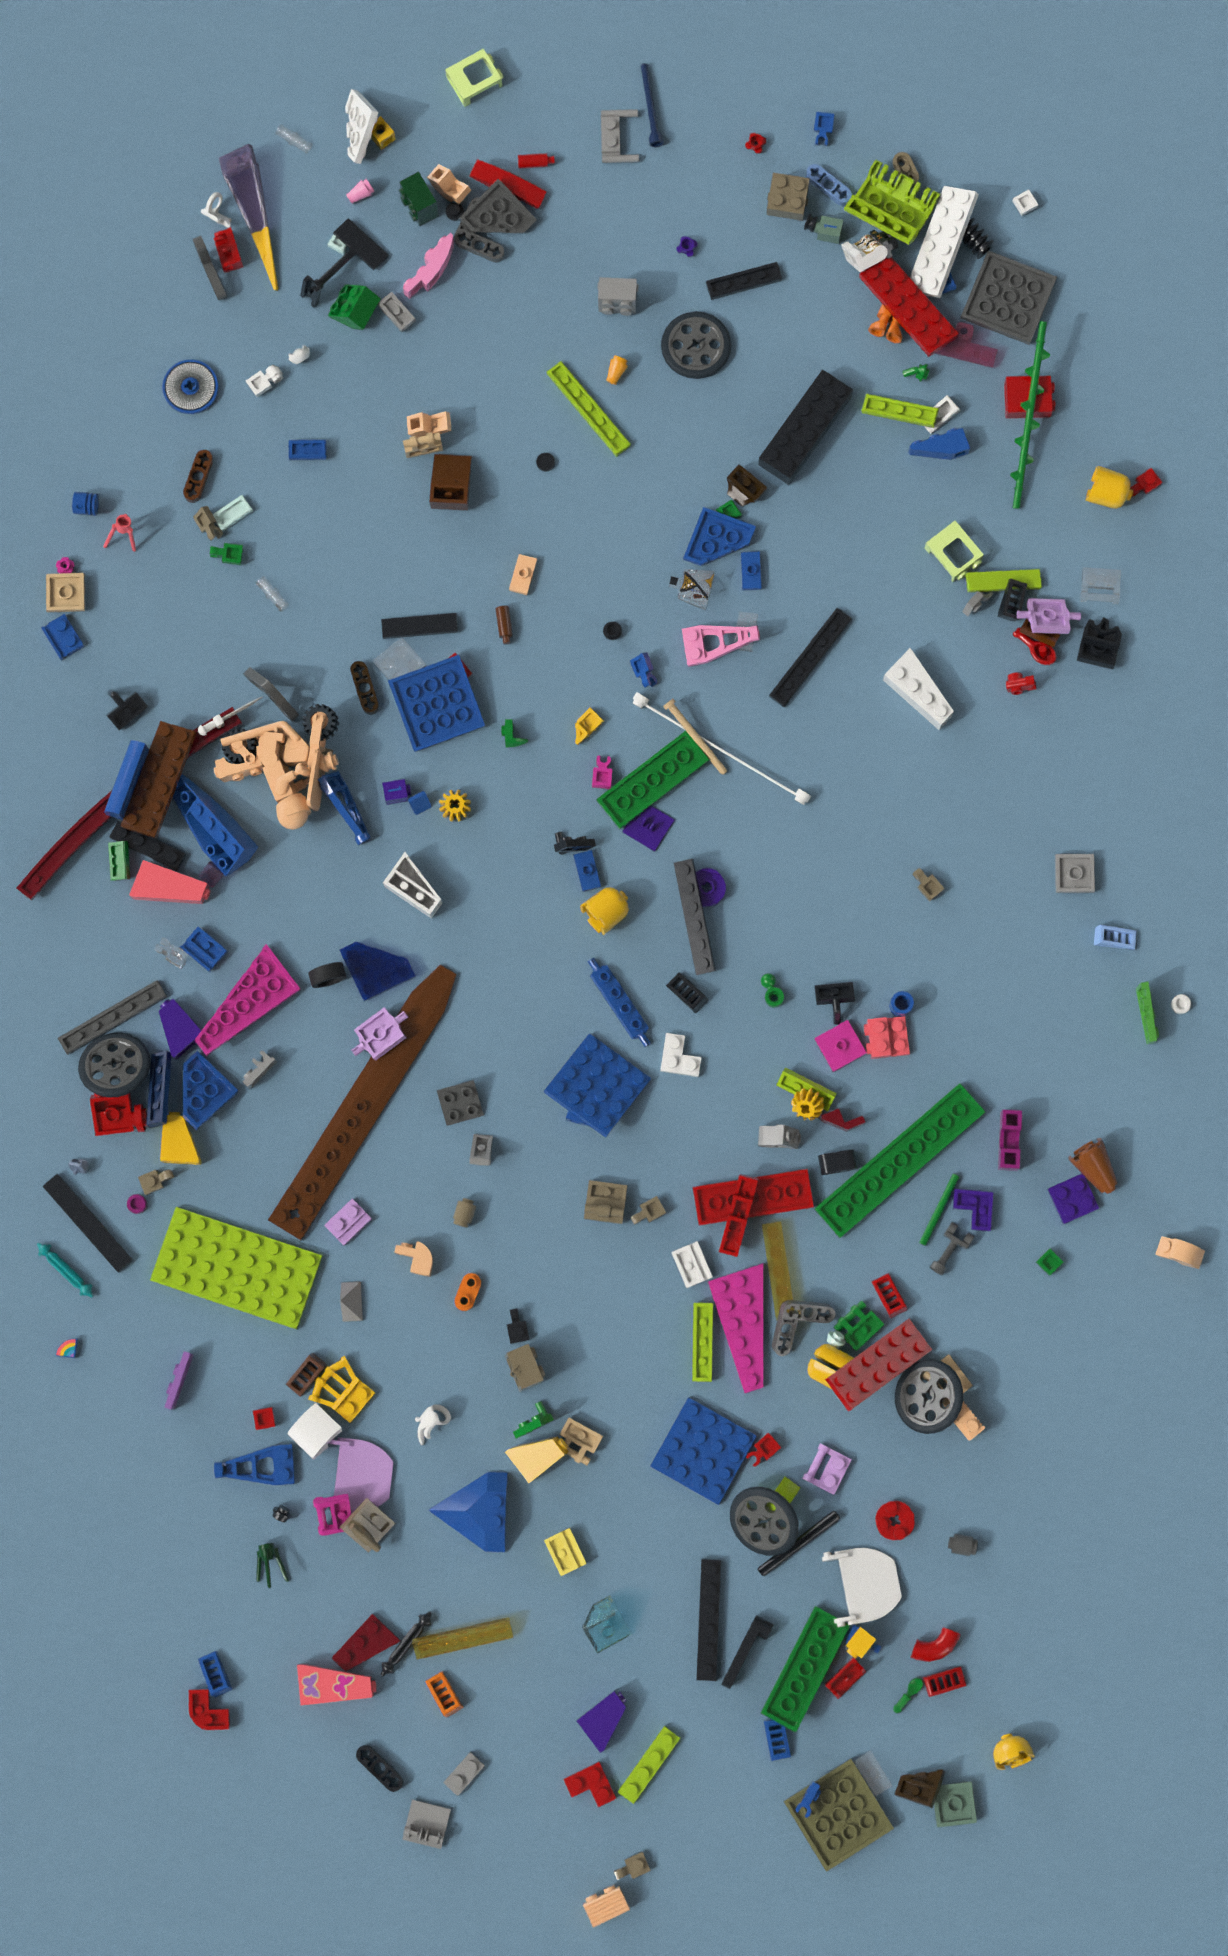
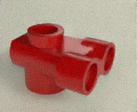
(1017, 684)

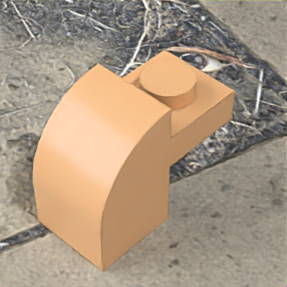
(447, 185)
(422, 423)
(1180, 1251)
(422, 1257)

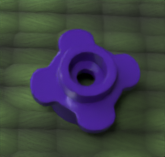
(687, 241)

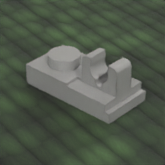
(255, 1075)

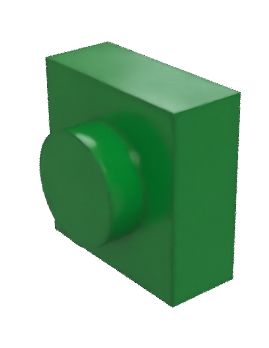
(1049, 1262)

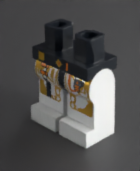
(869, 249)

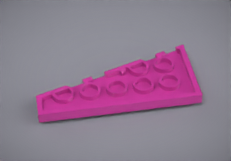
(254, 995)
(740, 1310)

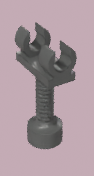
(939, 1266)

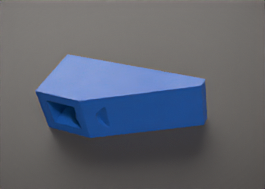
(945, 446)

